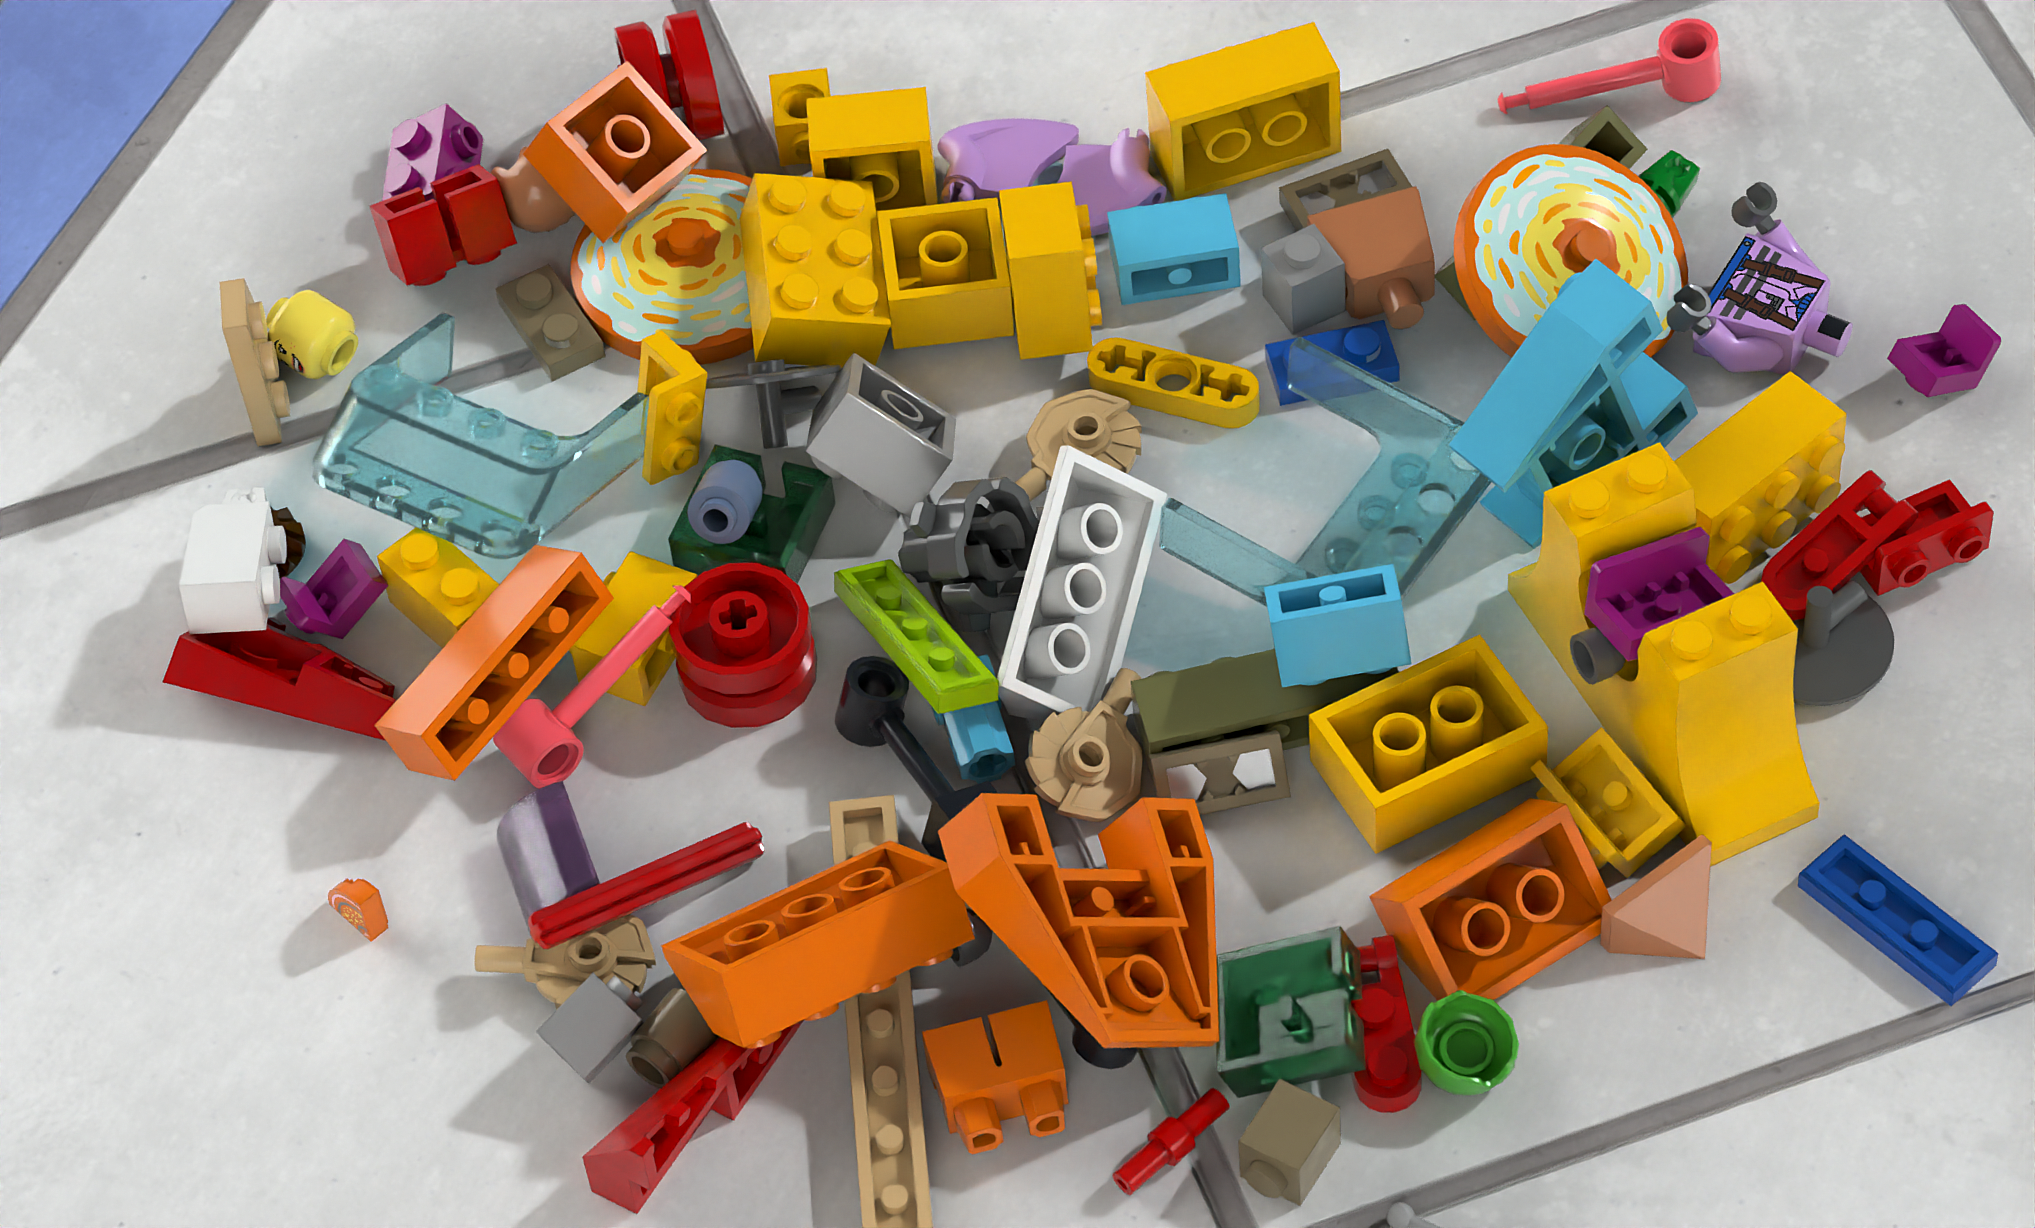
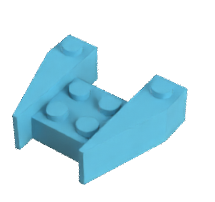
(1573, 399)

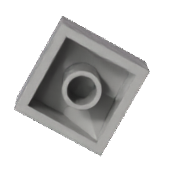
(880, 436)

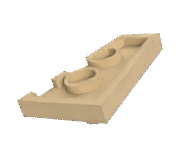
(254, 361)

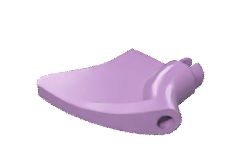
(1000, 155)
(1112, 177)

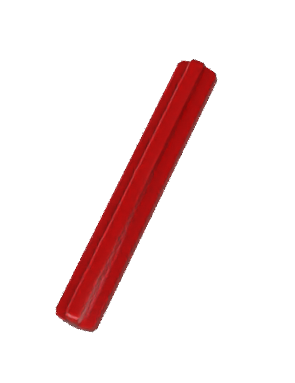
(645, 885)

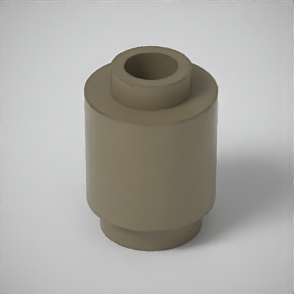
(669, 1039)

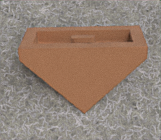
(1664, 909)

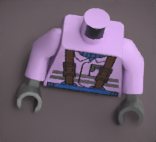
(1764, 302)

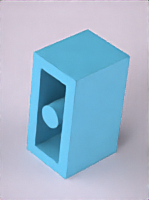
(1174, 249)
(1338, 626)

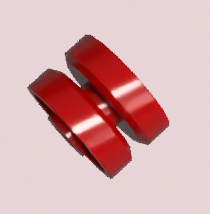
(682, 74)
(744, 645)

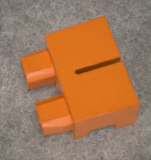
(979, 1093)

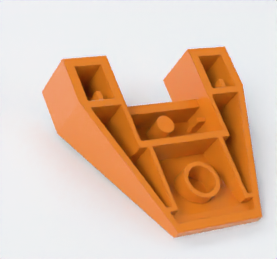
(1115, 944)

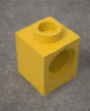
(790, 111)

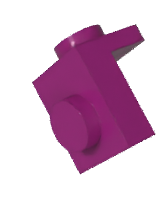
(1948, 358)
(335, 593)

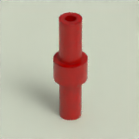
(1171, 1141)

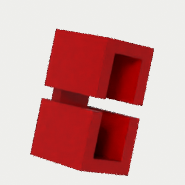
(433, 235)

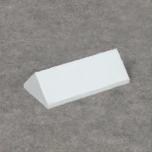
(1079, 588)

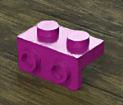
(429, 150)
(1651, 588)

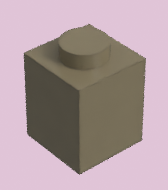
(1289, 1143)

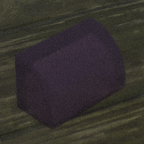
(544, 850)

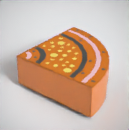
(361, 906)

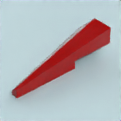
(282, 676)
(645, 1145)

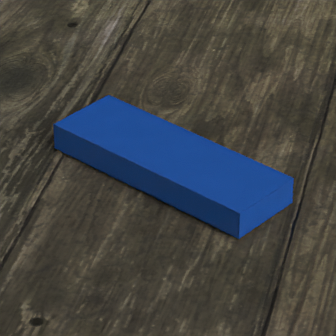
(1897, 920)

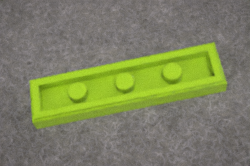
(916, 636)

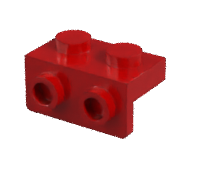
(1941, 535)

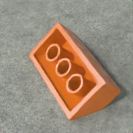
(820, 943)

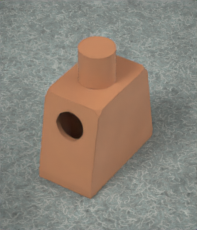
(1384, 255)

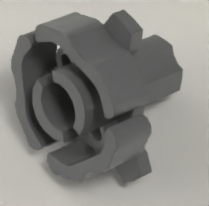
(969, 547)

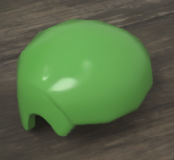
(1466, 1044)

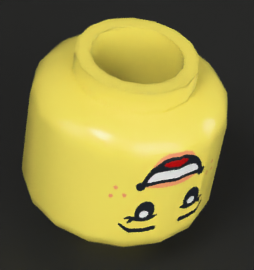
(312, 334)

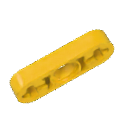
(1185, 403)

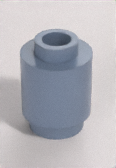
(725, 501)

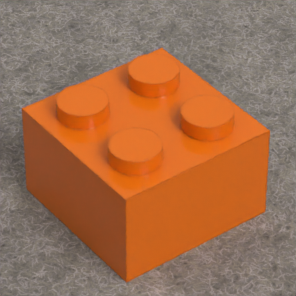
(614, 151)

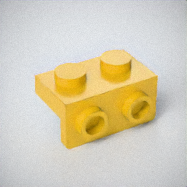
(675, 407)
(1611, 803)

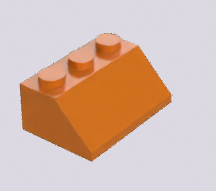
(1496, 903)

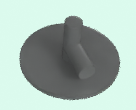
(773, 401)
(1840, 646)

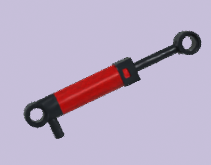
(873, 716)

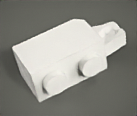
(231, 564)

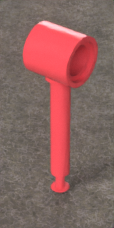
(1685, 62)
(542, 739)

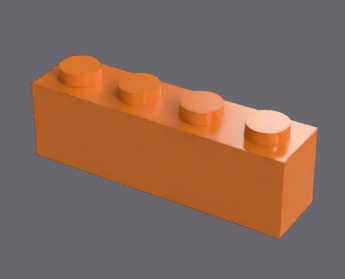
(494, 662)

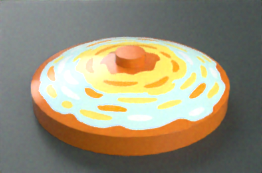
(1550, 218)
(672, 272)

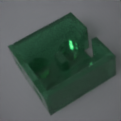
(780, 530)
(1289, 1012)

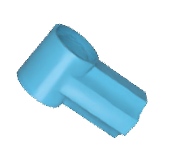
(979, 738)

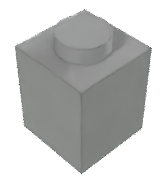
(1303, 279)
(593, 1025)

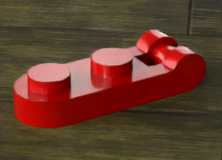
(1836, 543)
(1391, 1062)

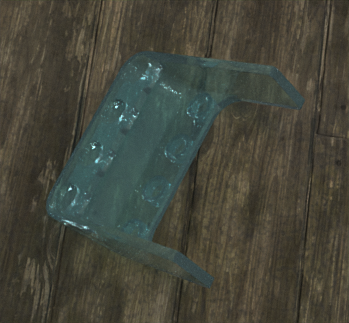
(462, 465)
(1393, 514)

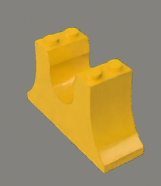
(1710, 691)

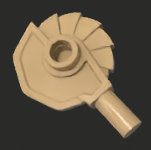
(1088, 422)
(1088, 758)
(613, 949)

